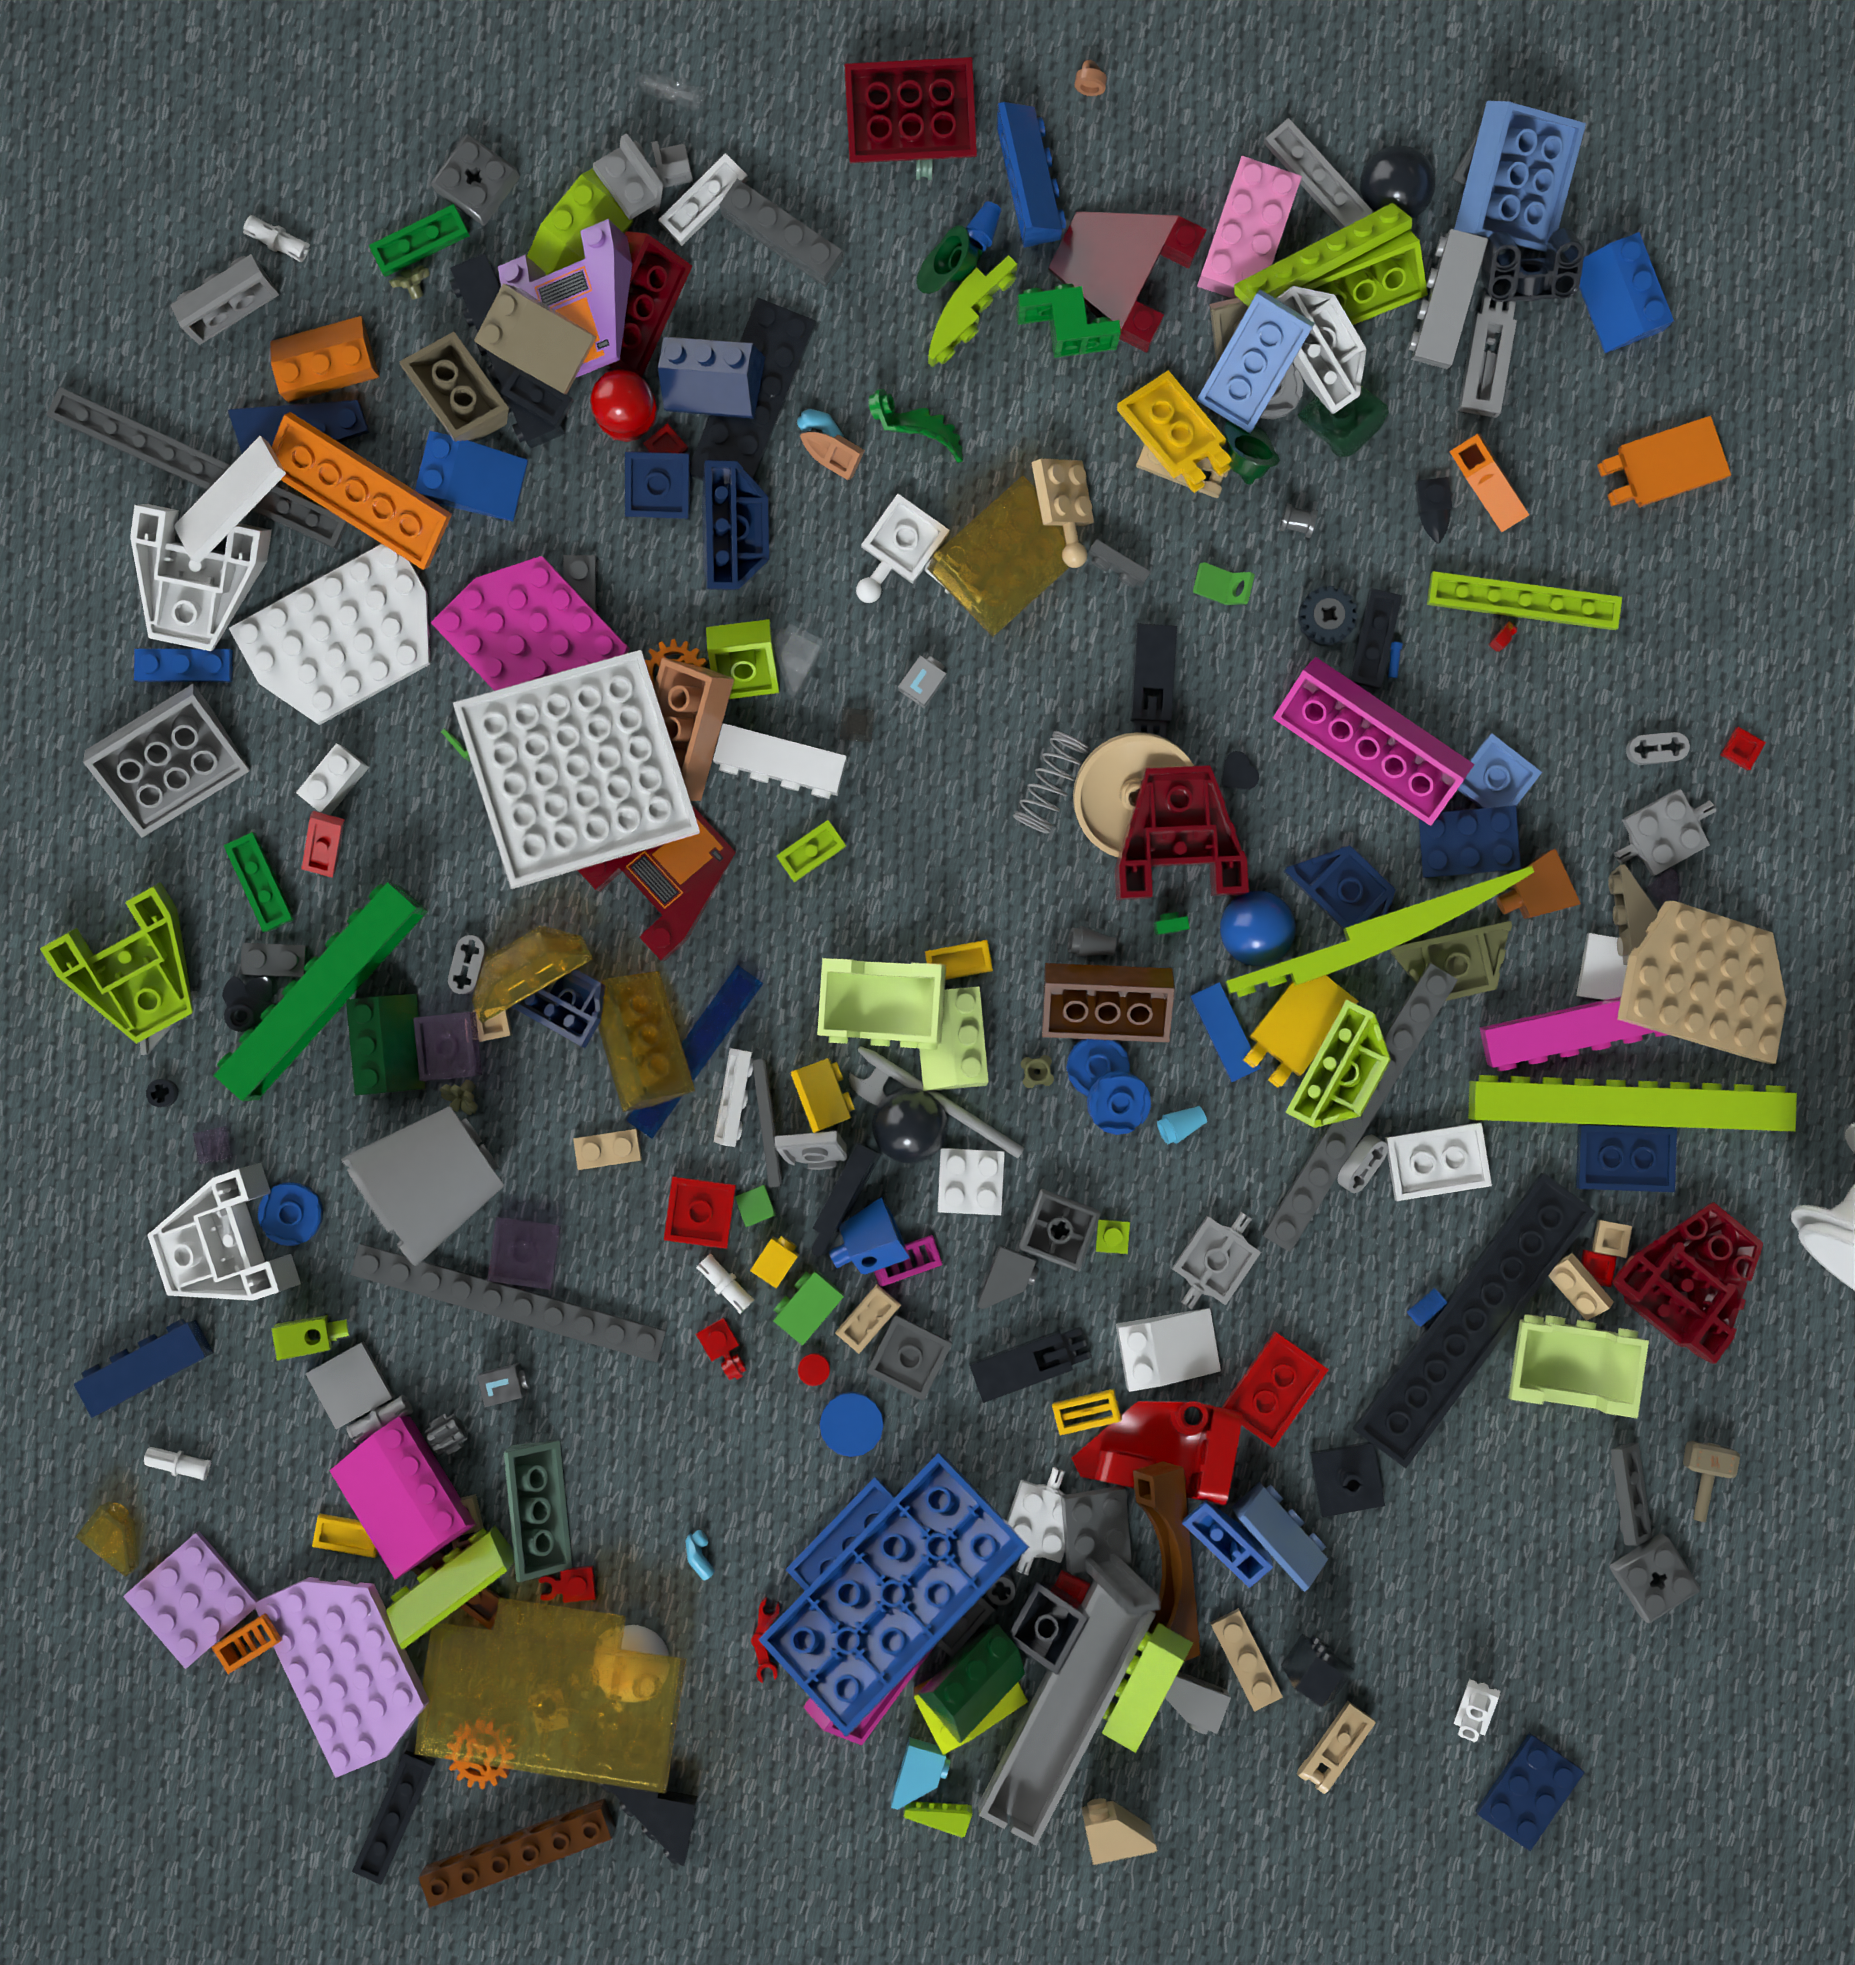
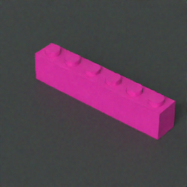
(1558, 1032)

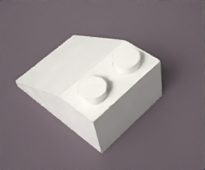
(1167, 1349)

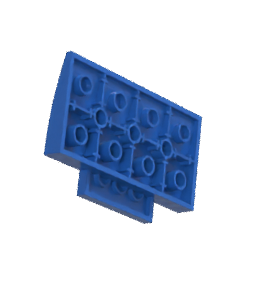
(888, 1587)

